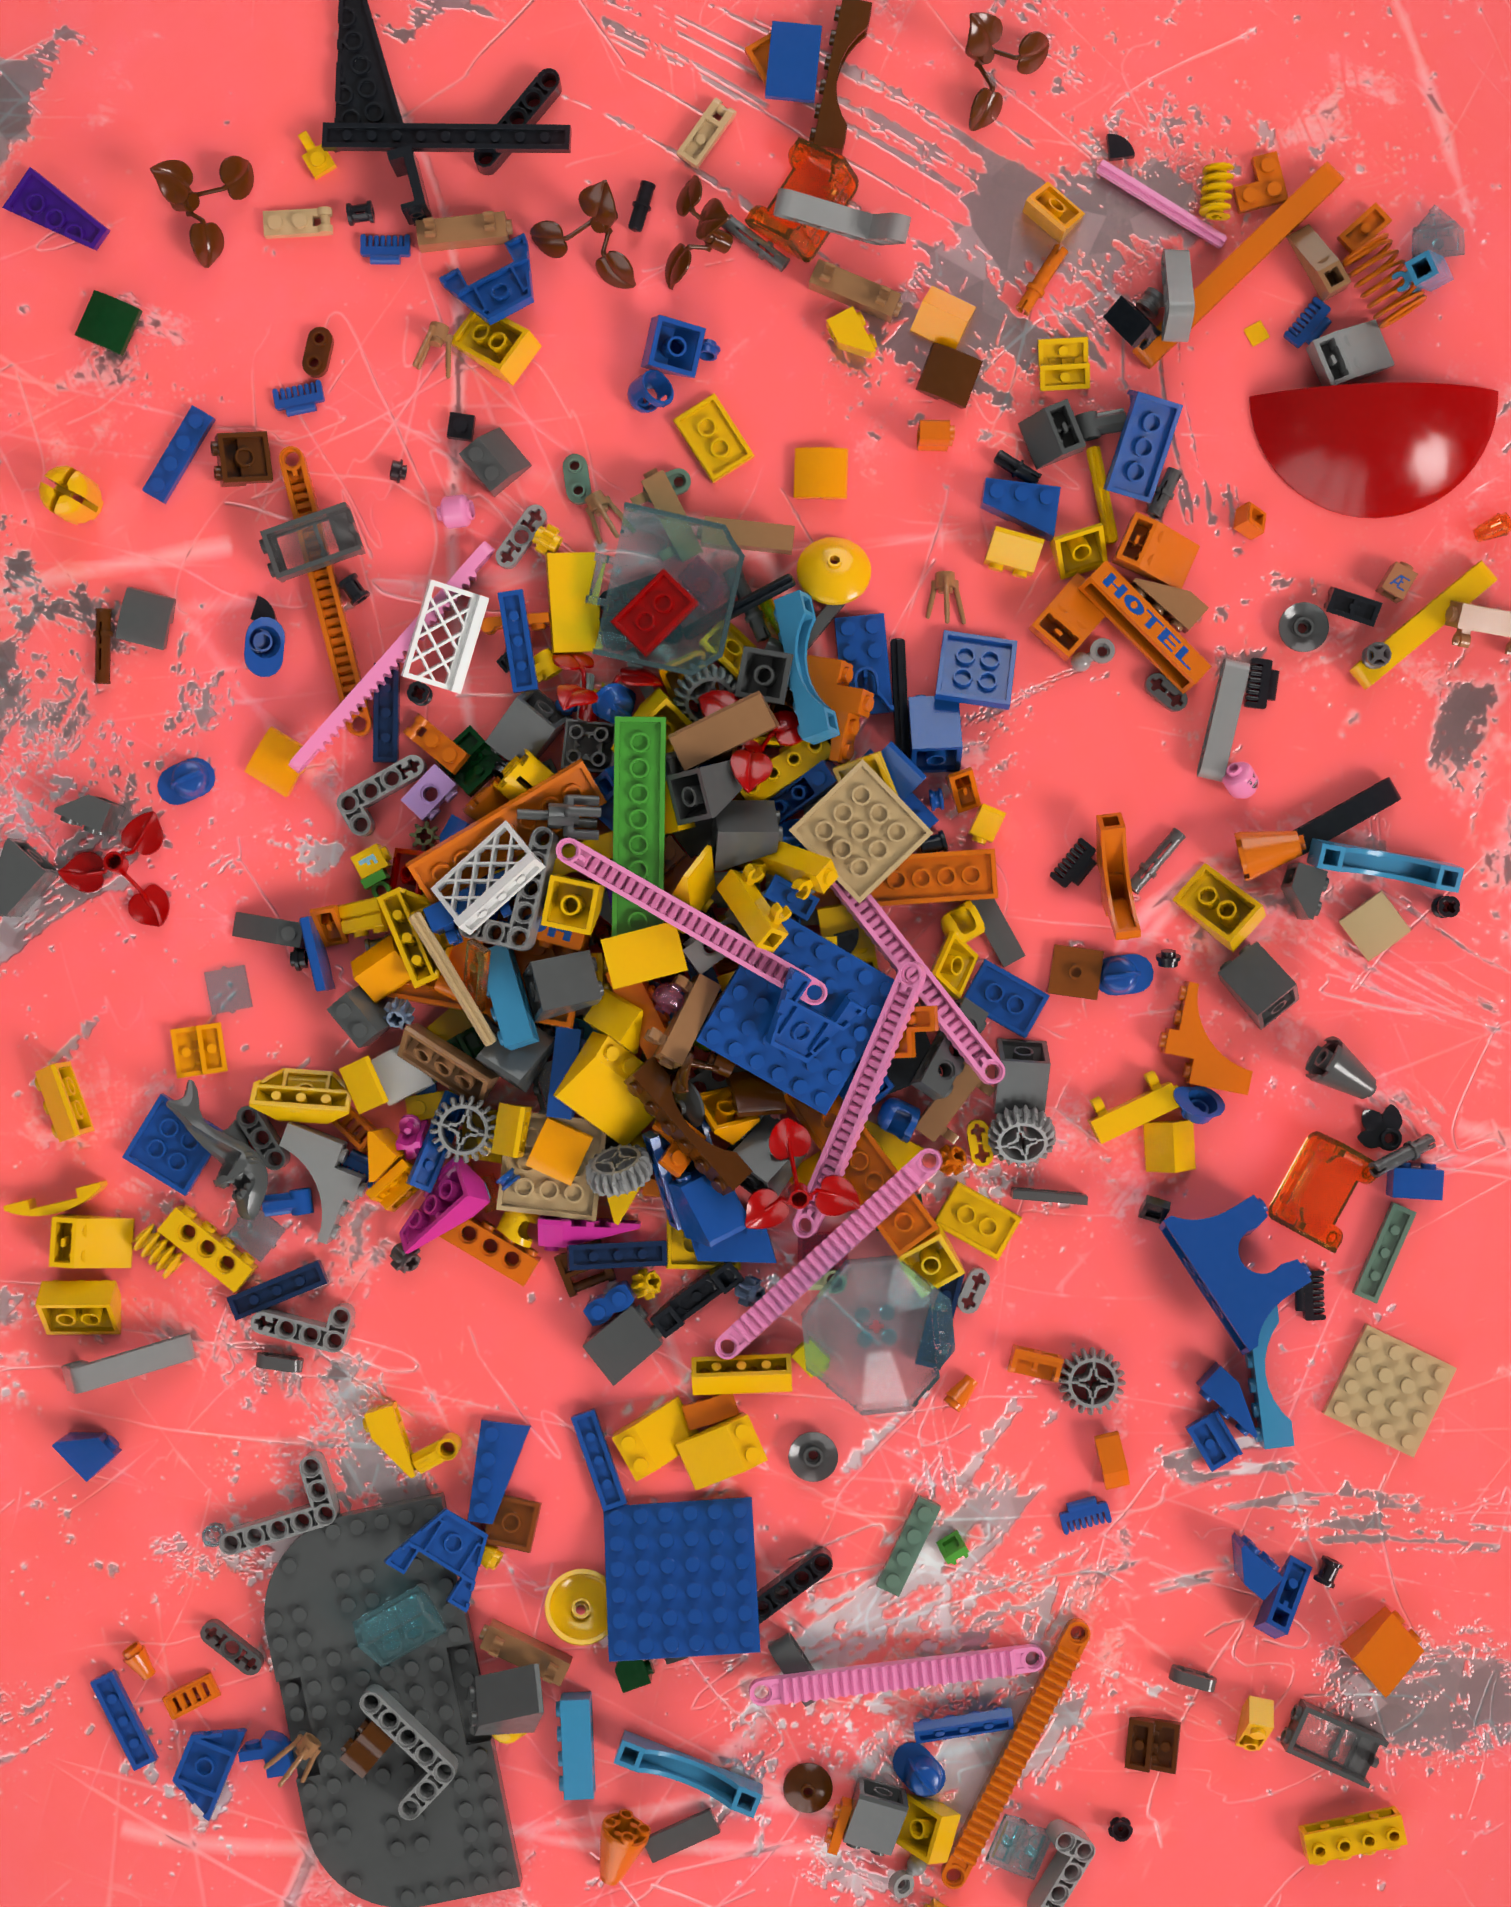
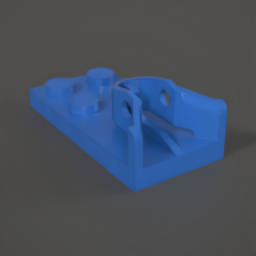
(1143, 446)
(864, 645)

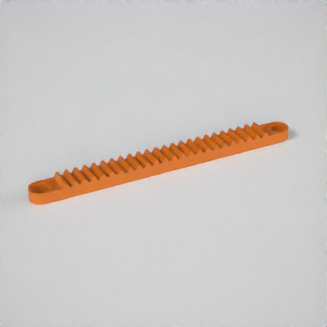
(326, 592)
(1015, 1753)

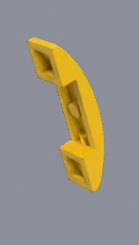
(29, 1206)

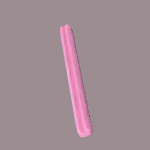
(1161, 204)

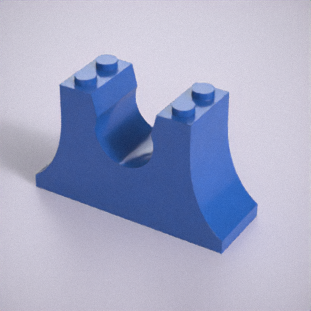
(1232, 1290)

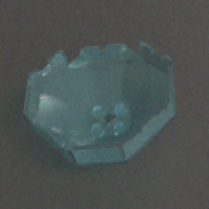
(884, 1368)

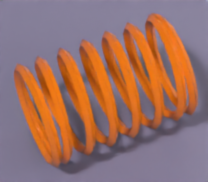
(1365, 249)

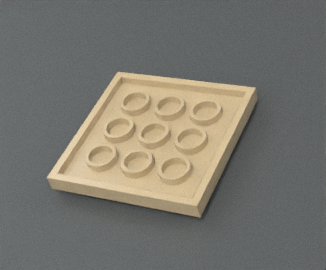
(862, 830)
(543, 1194)
(1389, 1390)

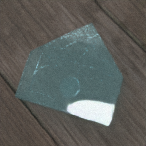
(1438, 234)

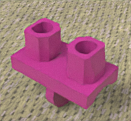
(411, 1135)

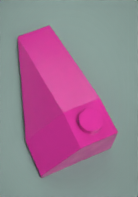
(453, 1200)
(560, 1231)

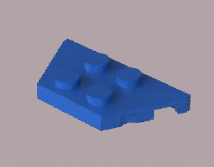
(207, 1766)

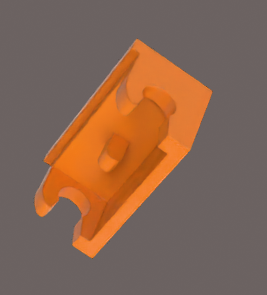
(1035, 1363)

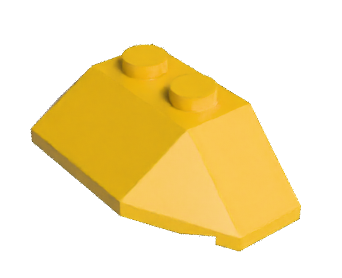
(397, 908)
(301, 1096)

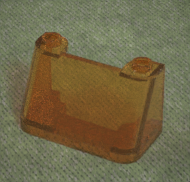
(814, 173)
(1319, 1189)

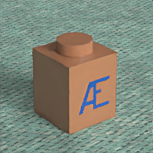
(1397, 581)

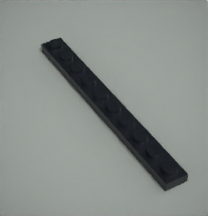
(447, 137)

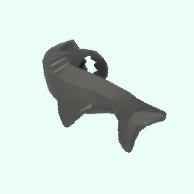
(231, 1148)

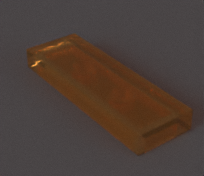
(477, 971)

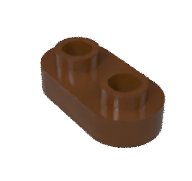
(318, 351)

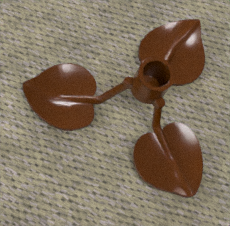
(983, 33)
(174, 182)
(599, 204)
(710, 220)
(714, 1063)

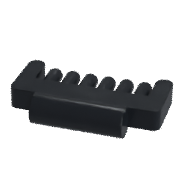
(1267, 687)
(1080, 868)
(1304, 1298)

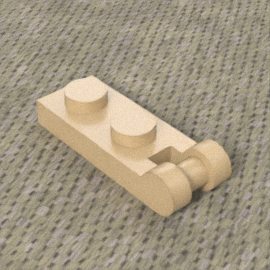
(705, 133)
(297, 223)

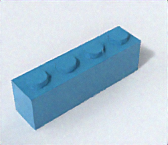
(509, 1000)
(577, 1745)

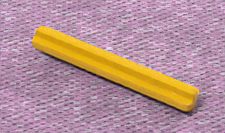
(1102, 496)

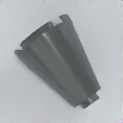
(1340, 1069)

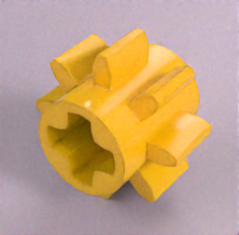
(547, 539)
(646, 1284)

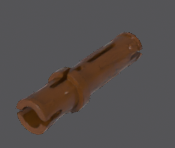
(103, 645)

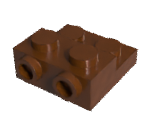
(242, 458)

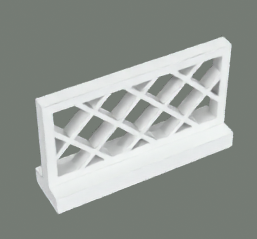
(465, 642)
(497, 890)

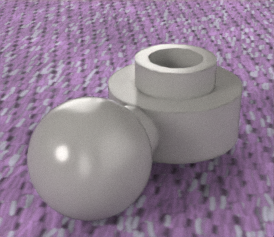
(1081, 661)
(902, 1881)

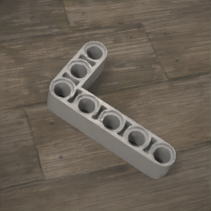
(842, 220)
(523, 901)
(87, 1376)
(290, 1518)
(413, 1747)

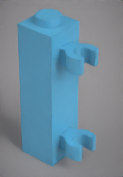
(1426, 271)

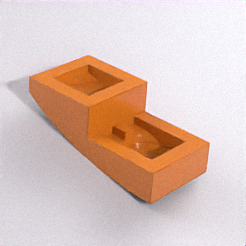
(709, 1410)

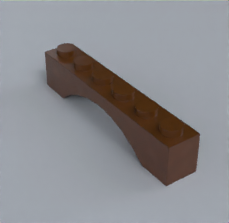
(852, 28)
(653, 1088)

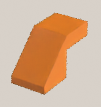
(1112, 1460)

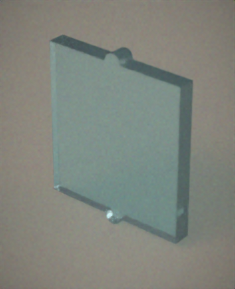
(228, 989)
(257, 1235)

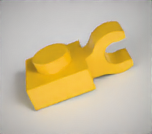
(316, 158)

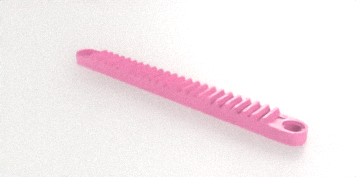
(385, 664)
(683, 916)
(897, 952)
(863, 1089)
(828, 1253)
(896, 1675)

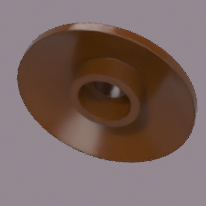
(808, 1776)

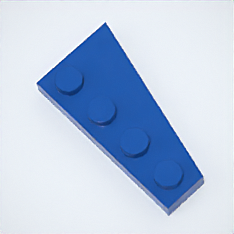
(495, 1461)

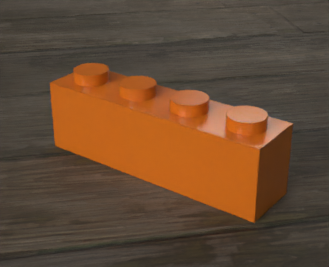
(641, 996)

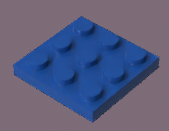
(976, 670)
(168, 1149)

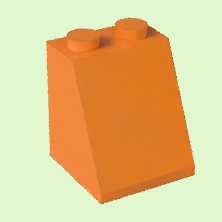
(1384, 1649)

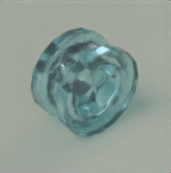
(212, 1542)

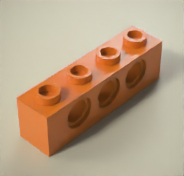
(497, 1259)

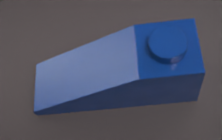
(1282, 1603)

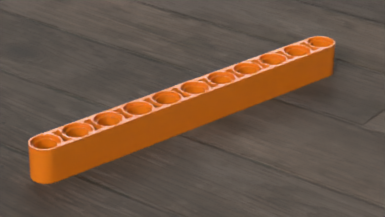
(1251, 252)

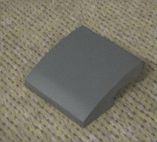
(145, 618)

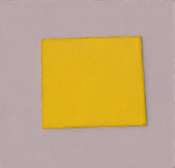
(1256, 333)

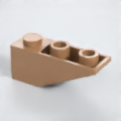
(1319, 263)
(1176, 604)

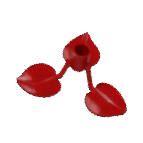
(573, 695)
(749, 764)
(86, 870)
(832, 1199)

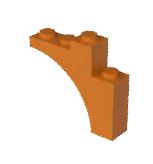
(831, 682)
(1115, 876)
(1189, 1040)

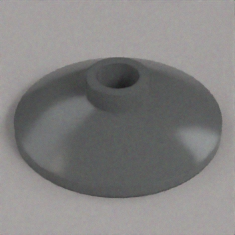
(1314, 621)
(691, 1106)
(808, 1468)

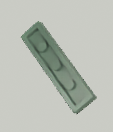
(1384, 1252)
(908, 1545)

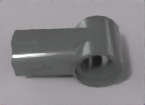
(1096, 424)

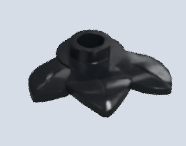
(1378, 1126)

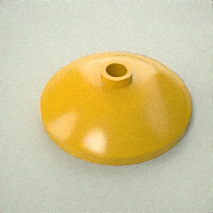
(833, 582)
(573, 1590)

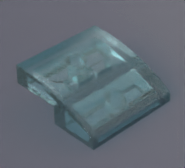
(1019, 1847)

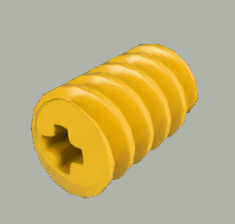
(1214, 191)
(158, 1250)

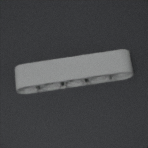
(1223, 719)

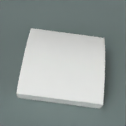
(399, 1077)

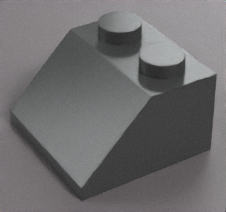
(495, 460)
(764, 672)

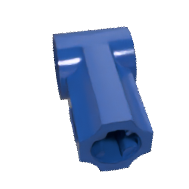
(293, 1202)

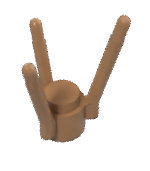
(435, 337)
(598, 505)
(945, 584)
(307, 1747)

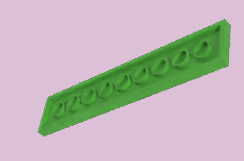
(638, 812)

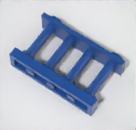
(655, 1147)

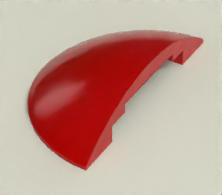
(1374, 444)

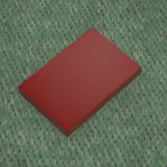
(654, 612)

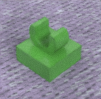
(375, 880)
(953, 1547)

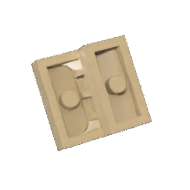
(1375, 925)

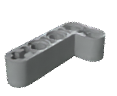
(1177, 295)
(384, 790)
(301, 1324)
(1066, 1867)

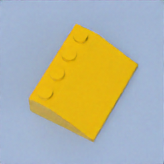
(598, 1092)

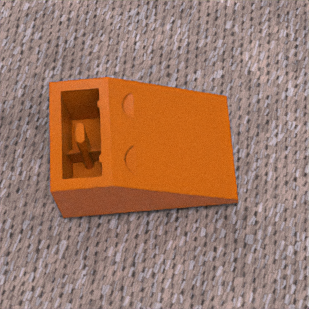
(1155, 551)
(1067, 620)

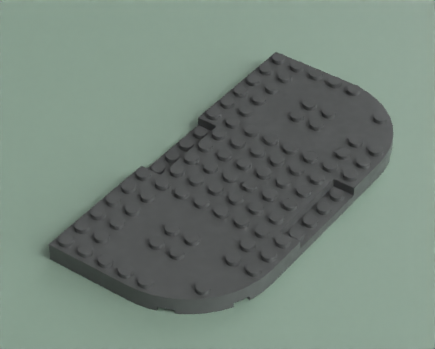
(353, 1823)

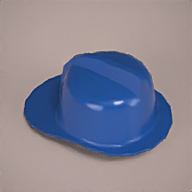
(264, 646)
(614, 701)
(186, 781)
(1125, 974)
(1199, 1103)
(918, 1769)

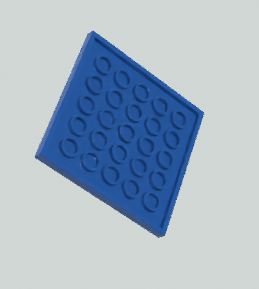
(748, 1003)
(681, 1579)

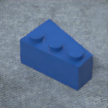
(1023, 503)
(744, 1246)

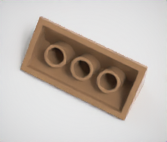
(723, 731)
(446, 1063)

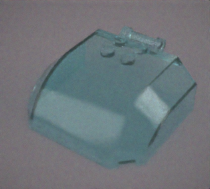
(698, 557)

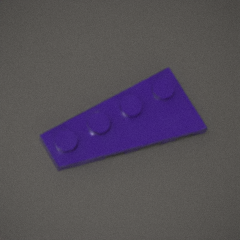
(51, 208)

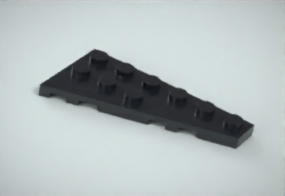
(362, 76)

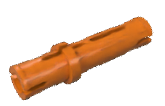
(1036, 288)

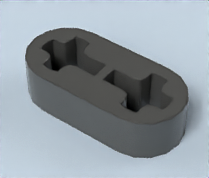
(1161, 697)
(279, 1362)
(1192, 1678)

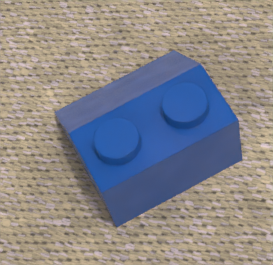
(673, 347)

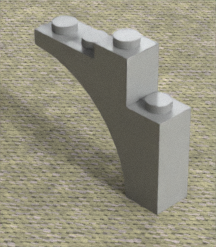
(336, 1184)

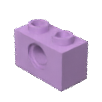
(416, 798)

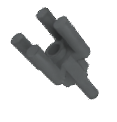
(566, 816)

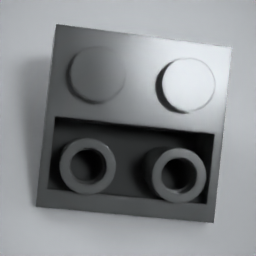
(1052, 434)
(94, 812)
(1303, 889)

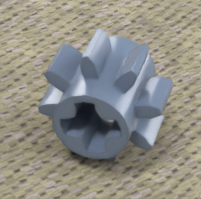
(399, 1013)
(749, 1291)

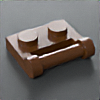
(573, 1288)

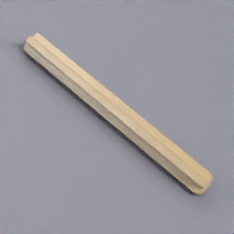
(452, 979)

